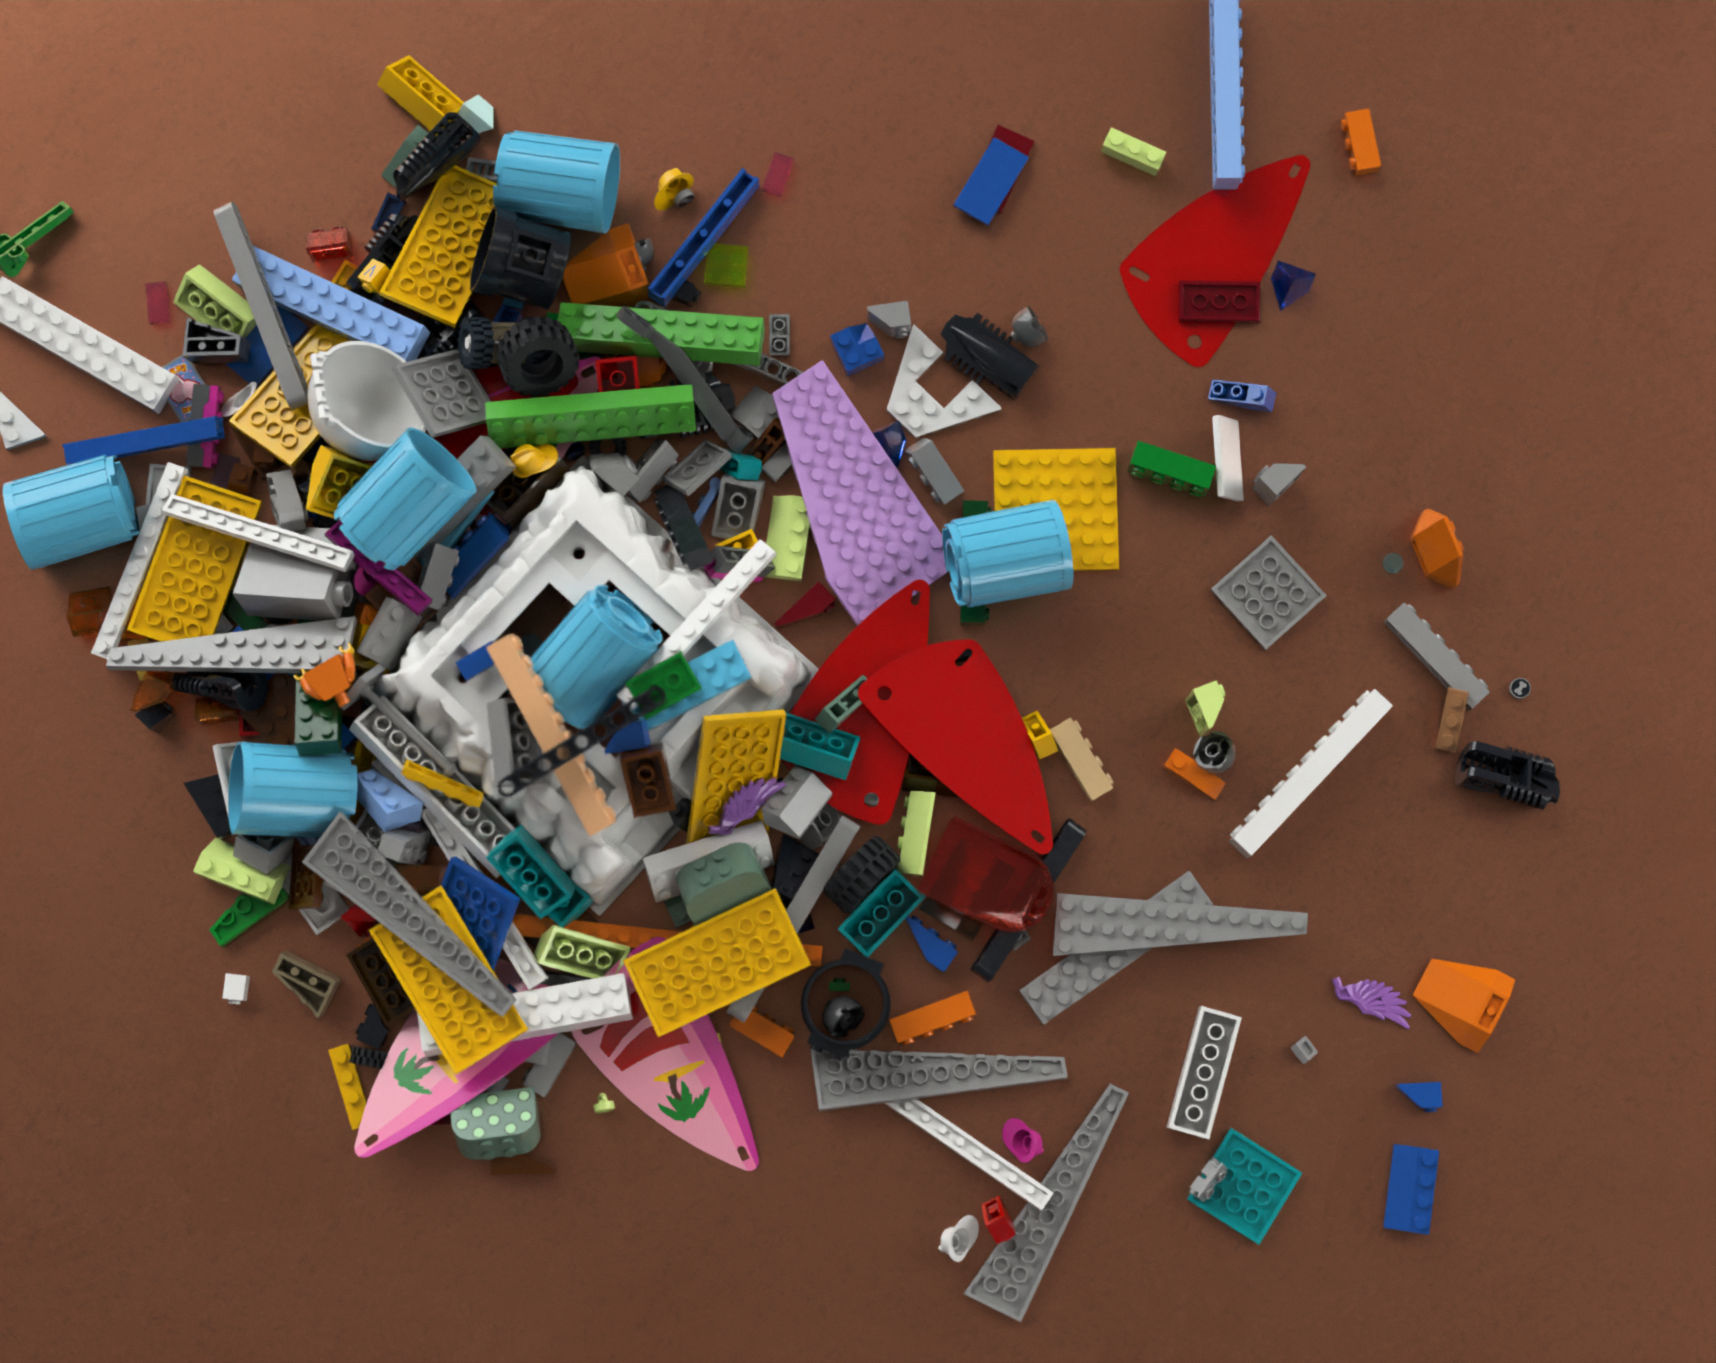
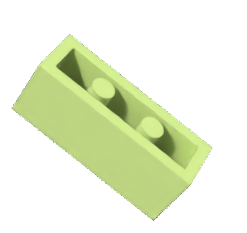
(1133, 151)

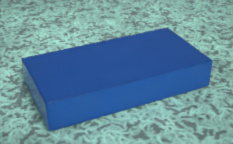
(475, 662)

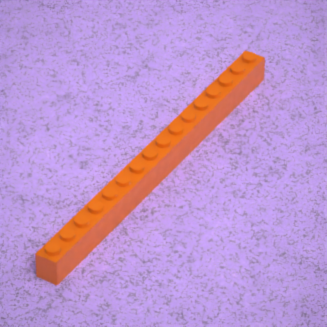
(626, 935)

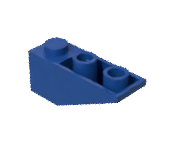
(1243, 395)
(933, 948)

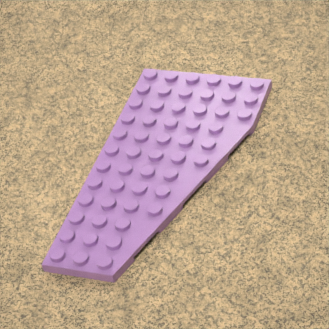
(856, 501)

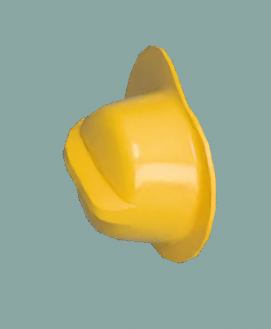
(669, 186)
(533, 459)

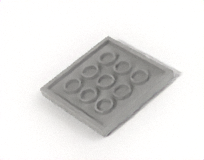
(443, 392)
(1268, 592)

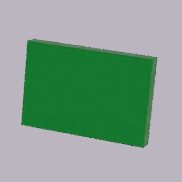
(672, 676)

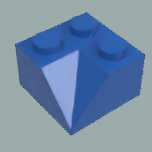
(856, 348)

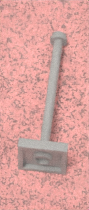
(364, 688)

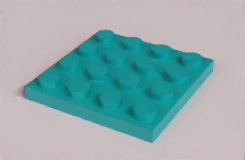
(1252, 1188)

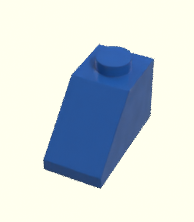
(631, 737)
(1423, 1095)

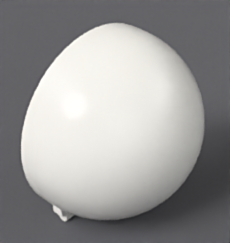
(359, 399)

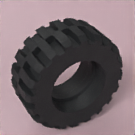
(531, 337)
(862, 874)

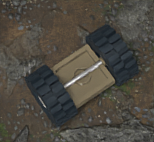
(480, 340)

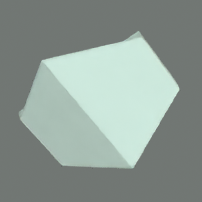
(477, 114)

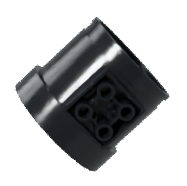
(519, 259)
(841, 1048)

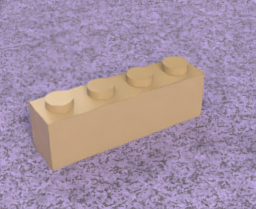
(1081, 760)

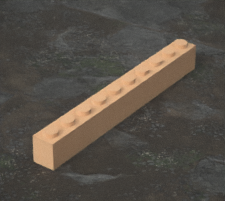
(549, 732)

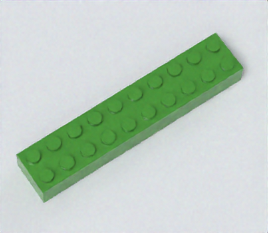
(699, 334)
(591, 416)

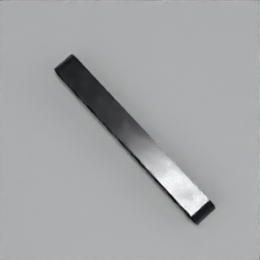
(589, 734)
(1002, 942)

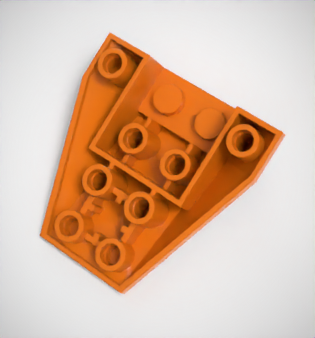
(608, 271)
(1438, 548)
(1464, 999)

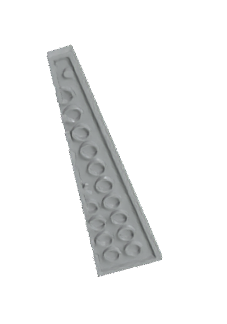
(251, 651)
(371, 882)
(1117, 924)
(900, 1076)
(1017, 1265)

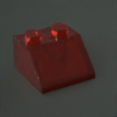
(329, 244)

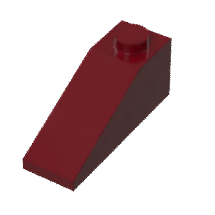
(810, 605)

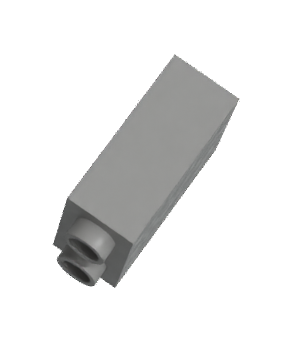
(290, 586)

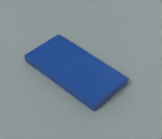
(991, 181)
(259, 361)

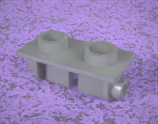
(1214, 1174)

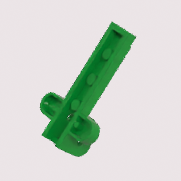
(13, 249)

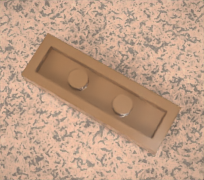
(1452, 719)

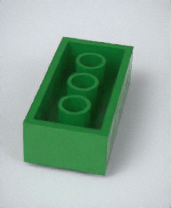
(1171, 468)

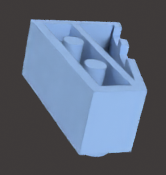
(387, 801)

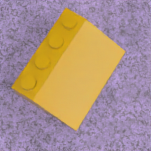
(332, 479)

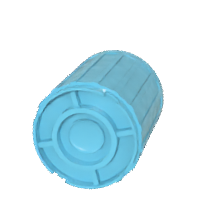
(558, 180)
(404, 499)
(71, 511)
(1008, 554)
(594, 654)
(288, 793)

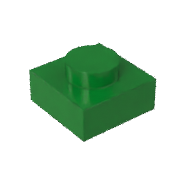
(839, 984)

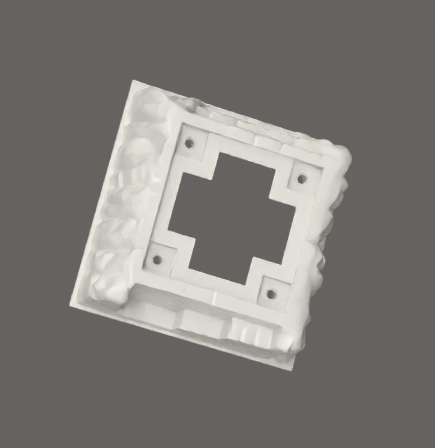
(642, 563)

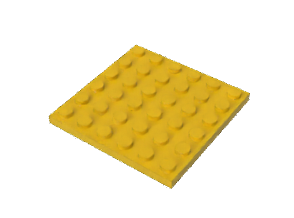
(1082, 486)

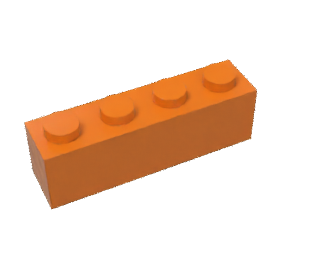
(931, 1017)

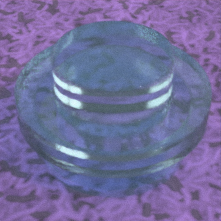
(1392, 563)

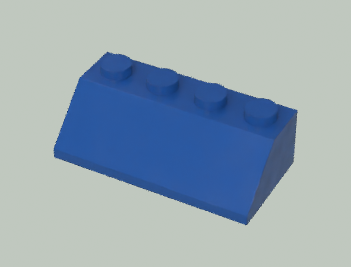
(477, 550)
(1411, 1189)

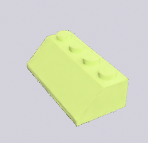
(214, 302)
(788, 537)
(1205, 705)
(916, 832)
(220, 866)
(579, 952)

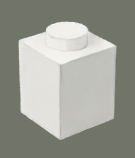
(236, 988)

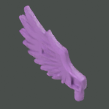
(745, 804)
(1373, 1000)

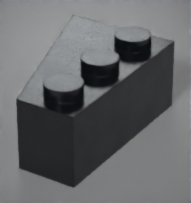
(213, 345)
(210, 800)
(791, 868)

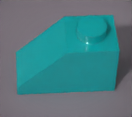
(743, 466)

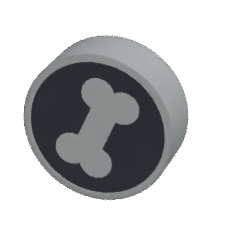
(684, 197)
(1519, 688)

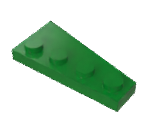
(243, 915)

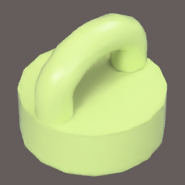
(603, 1104)

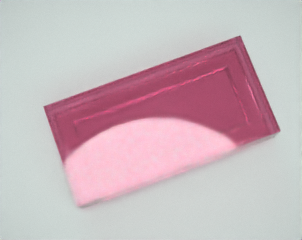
(778, 174)
(157, 302)

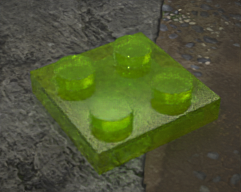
(726, 265)

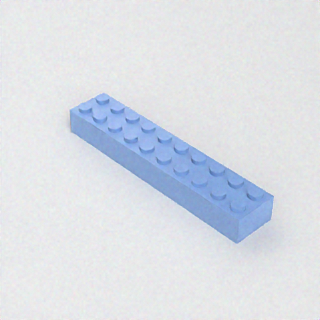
(1226, 94)
(339, 308)

